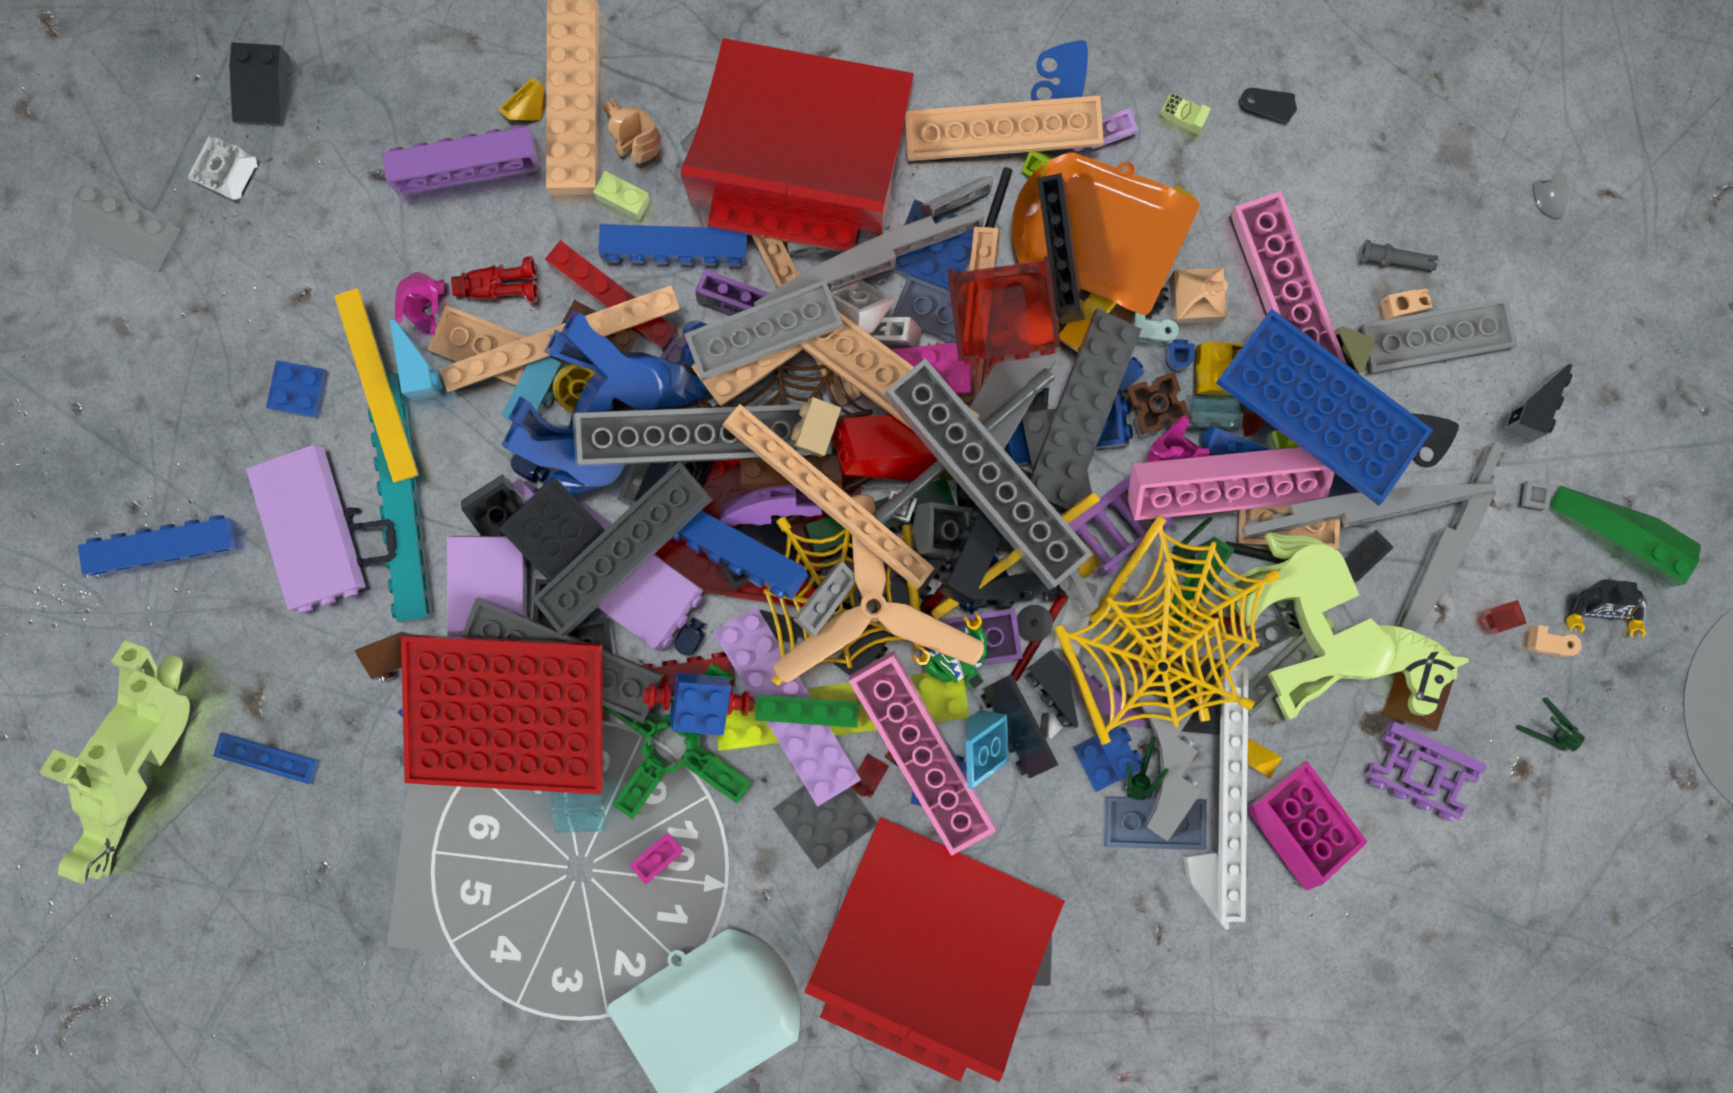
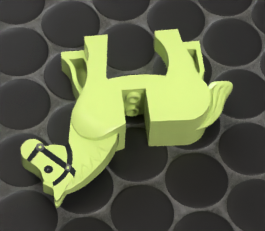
(1318, 582)
(105, 775)

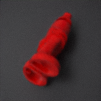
(486, 282)

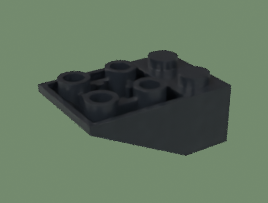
(1535, 412)
(766, 534)
(1053, 680)

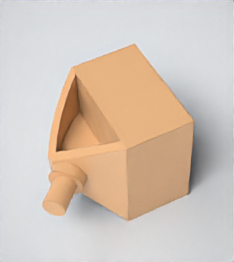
(1198, 296)

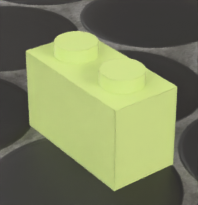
(622, 196)

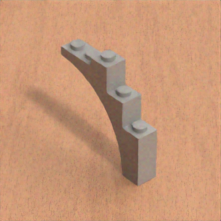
(1175, 793)

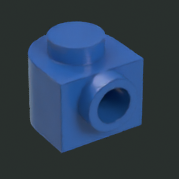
(1180, 354)

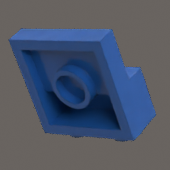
(1116, 430)
(1107, 762)

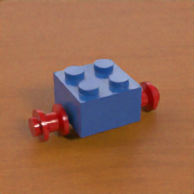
(698, 702)

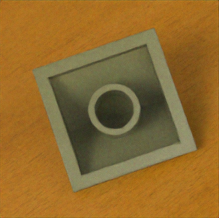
(1355, 347)

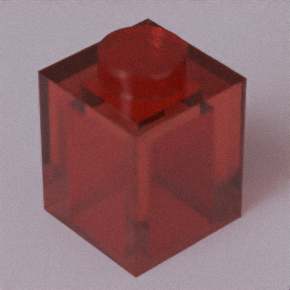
(1503, 617)
(871, 774)

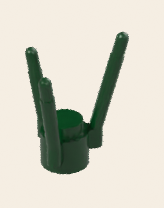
(1189, 554)
(1568, 735)
(1140, 786)

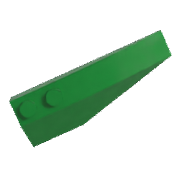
(1631, 533)

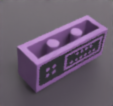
(726, 293)

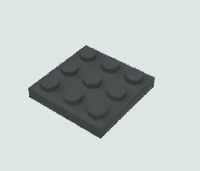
(826, 828)

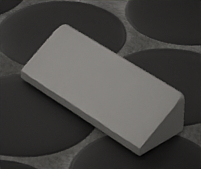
(957, 197)

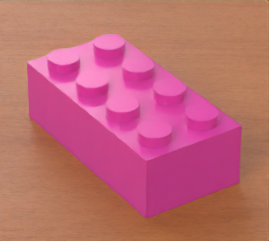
(945, 361)

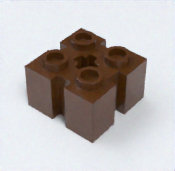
(1164, 391)

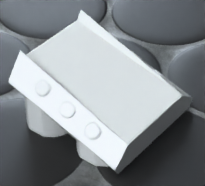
(223, 168)

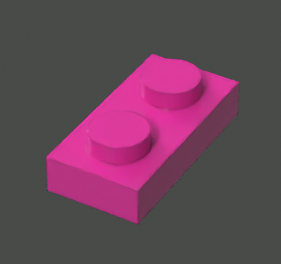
(656, 858)

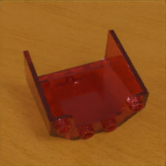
(1004, 312)

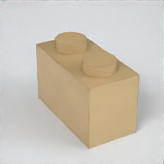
(815, 426)

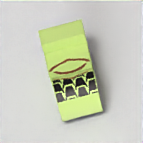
(1184, 113)

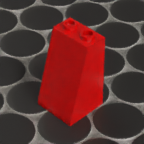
(880, 448)

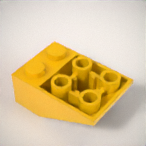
(1211, 362)

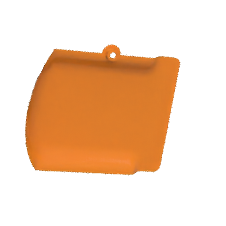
(1121, 226)

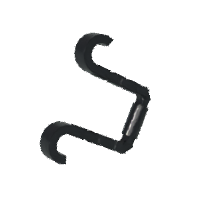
(390, 536)

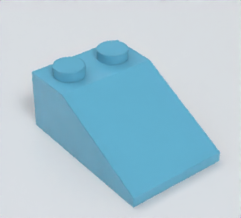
(416, 373)
(985, 745)

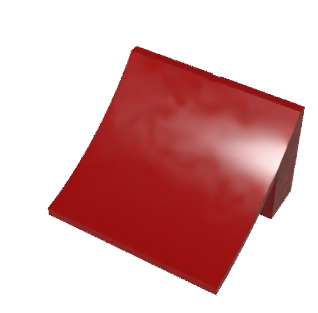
(797, 146)
(933, 954)

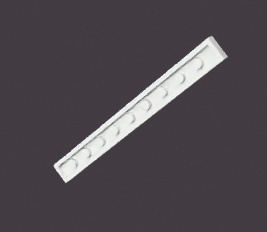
(1233, 801)

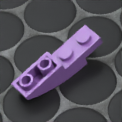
(760, 504)
(1102, 698)

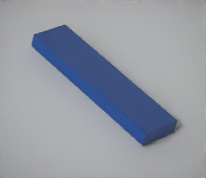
(265, 758)

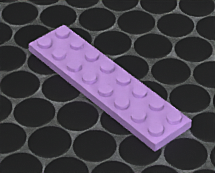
(809, 747)

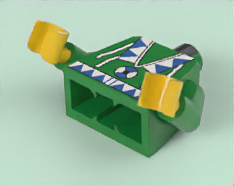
(951, 669)

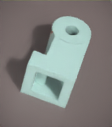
(1155, 331)

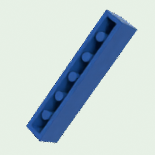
(672, 244)
(157, 546)
(743, 555)

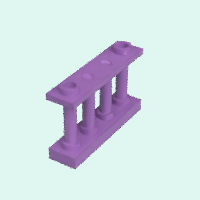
(1097, 513)

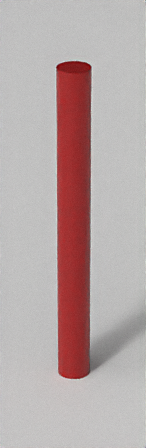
(1033, 645)

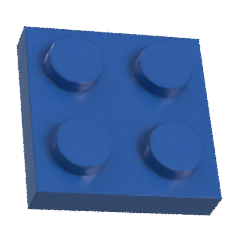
(296, 389)

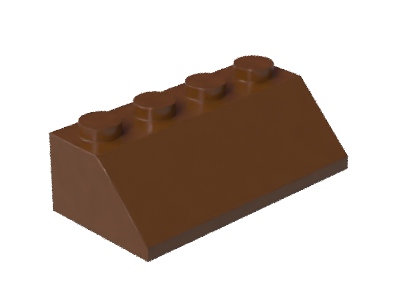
(759, 474)

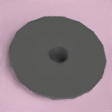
(1034, 622)

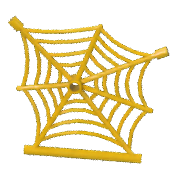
(1157, 527)
(906, 537)
(1083, 687)

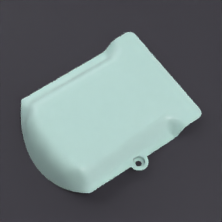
(710, 1014)

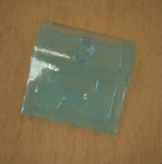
(1213, 411)
(578, 812)

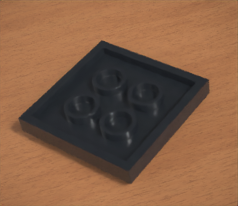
(551, 528)
(1193, 725)

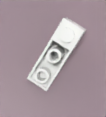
(1203, 878)

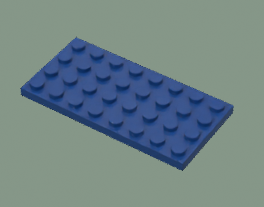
(1324, 407)

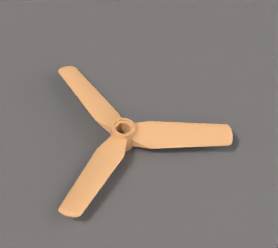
(897, 618)

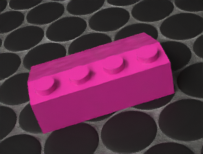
(1306, 826)

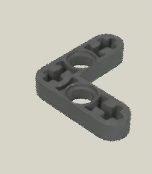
(1282, 626)

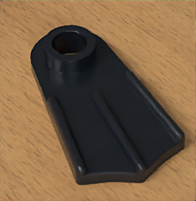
(1270, 103)

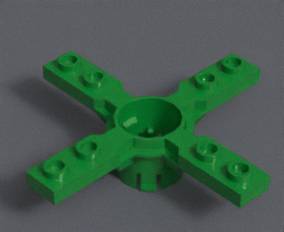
(695, 758)

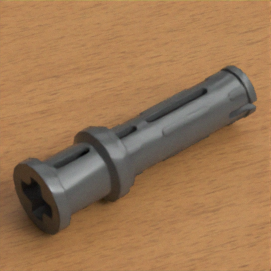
(1387, 254)

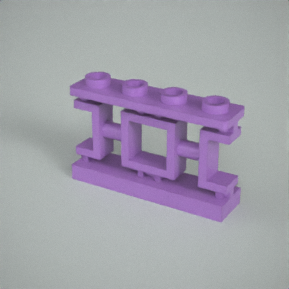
(1432, 753)

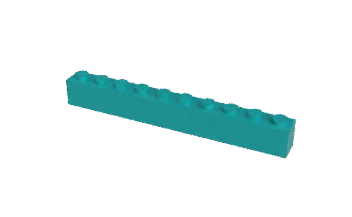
(400, 506)

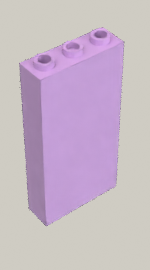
(306, 529)
(484, 569)
(651, 599)

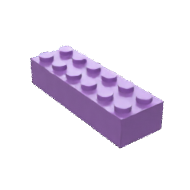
(461, 159)

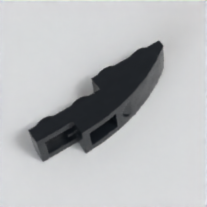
(1014, 588)

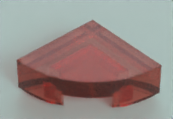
(1251, 424)

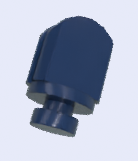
(529, 469)
(690, 637)

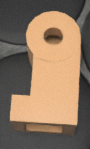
(1406, 303)
(1552, 644)

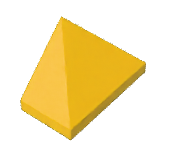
(525, 103)
(1262, 759)

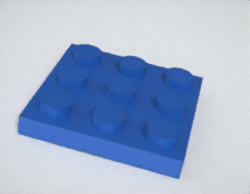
(933, 260)

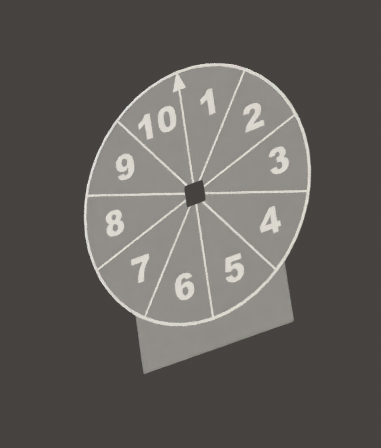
(492, 886)

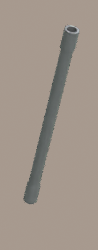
(1033, 387)

